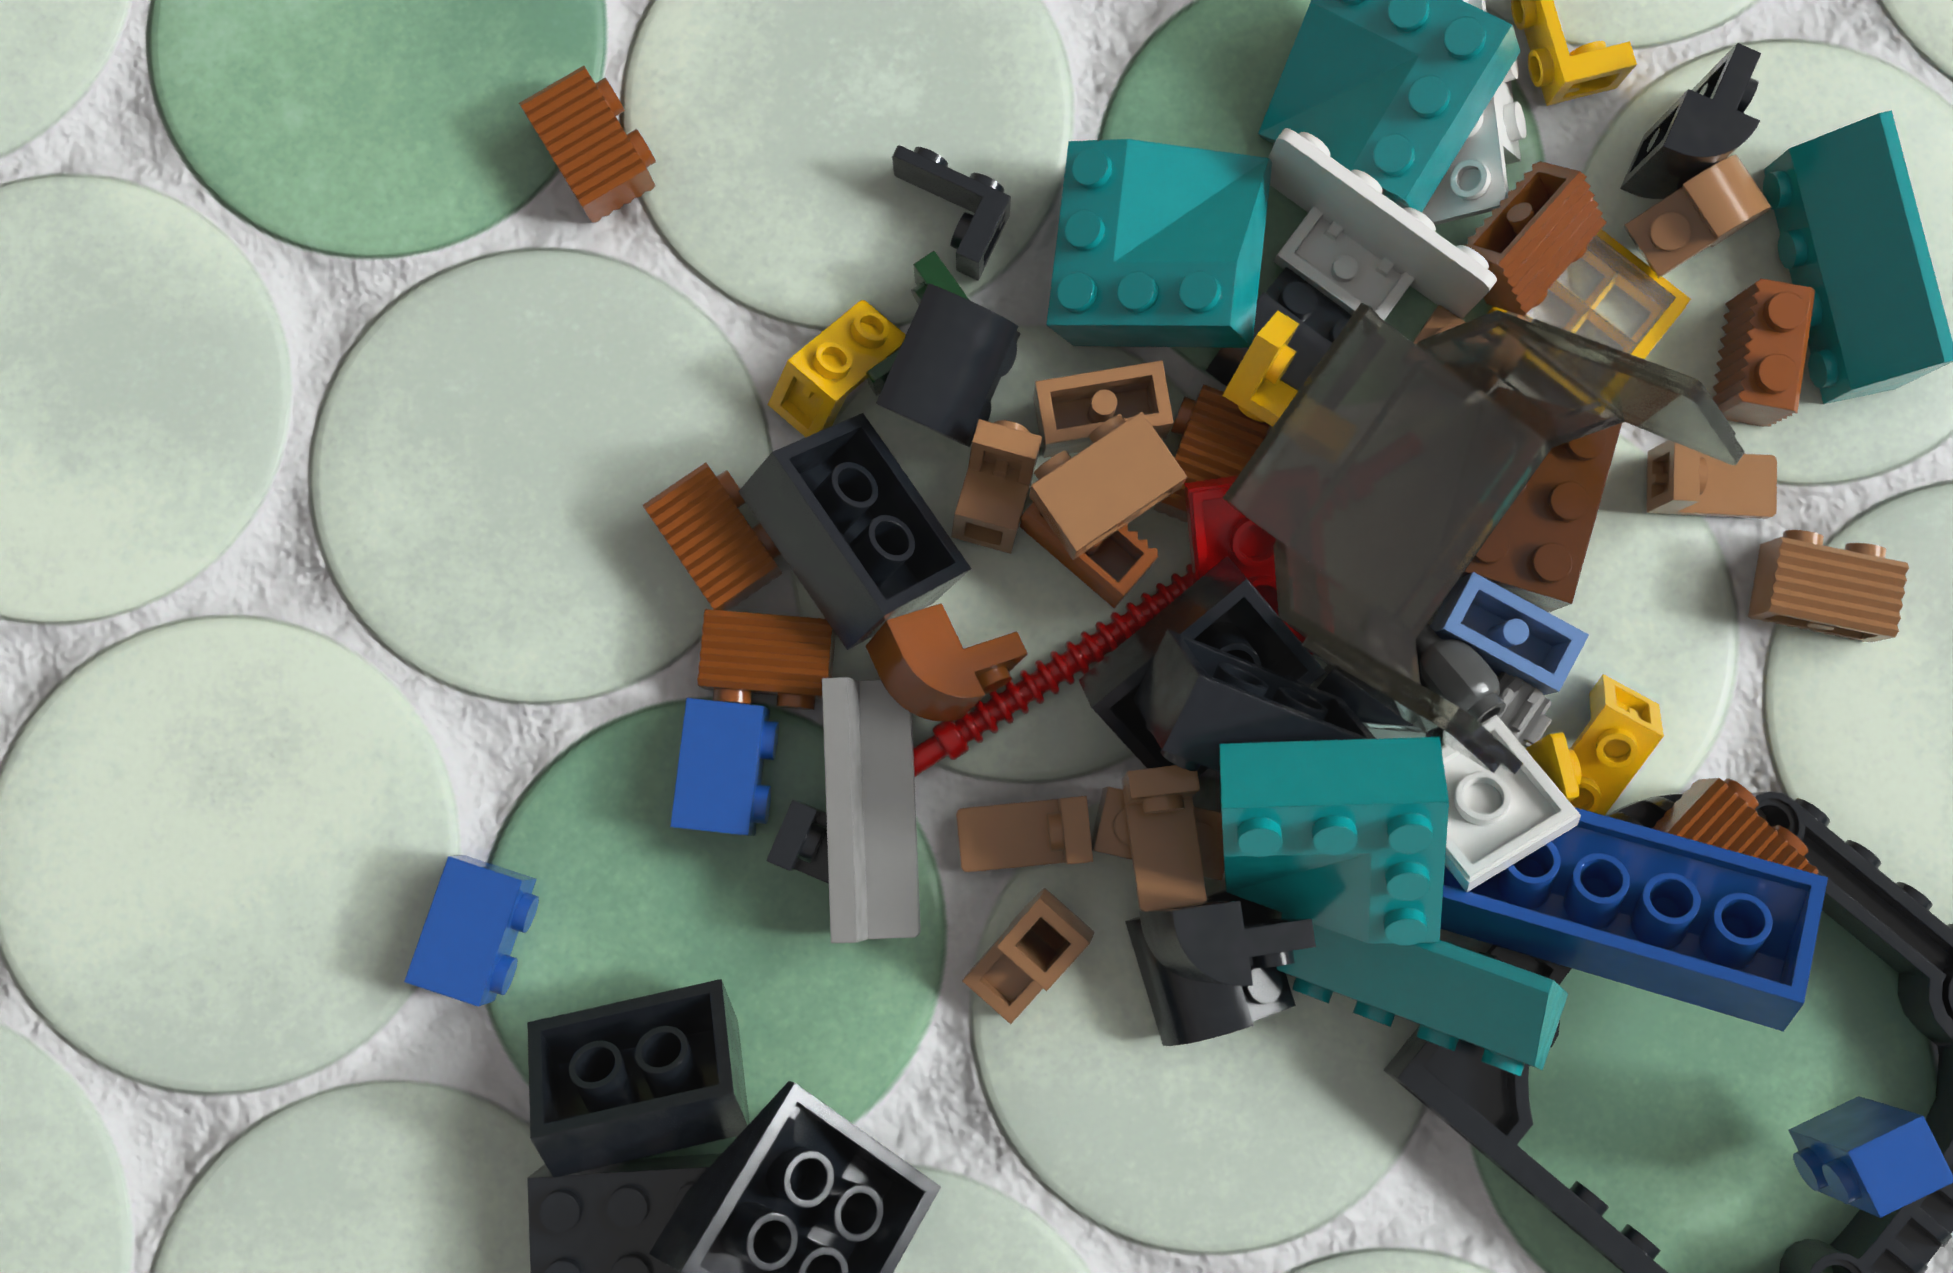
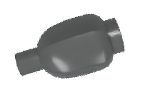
(1459, 675)

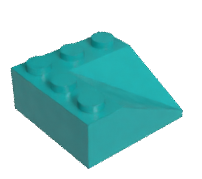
(1392, 86)
(1158, 245)
(1339, 833)

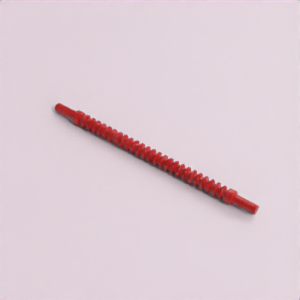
(952, 737)

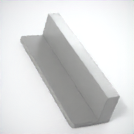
(869, 812)

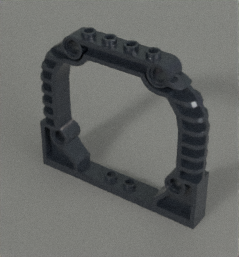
(1888, 917)

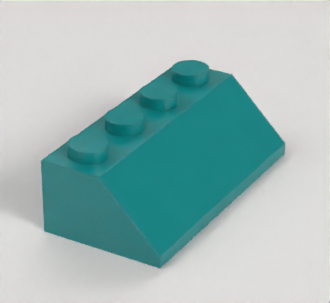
(1861, 245)
(1442, 989)

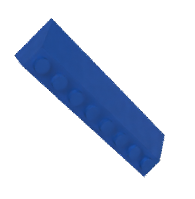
(1655, 916)

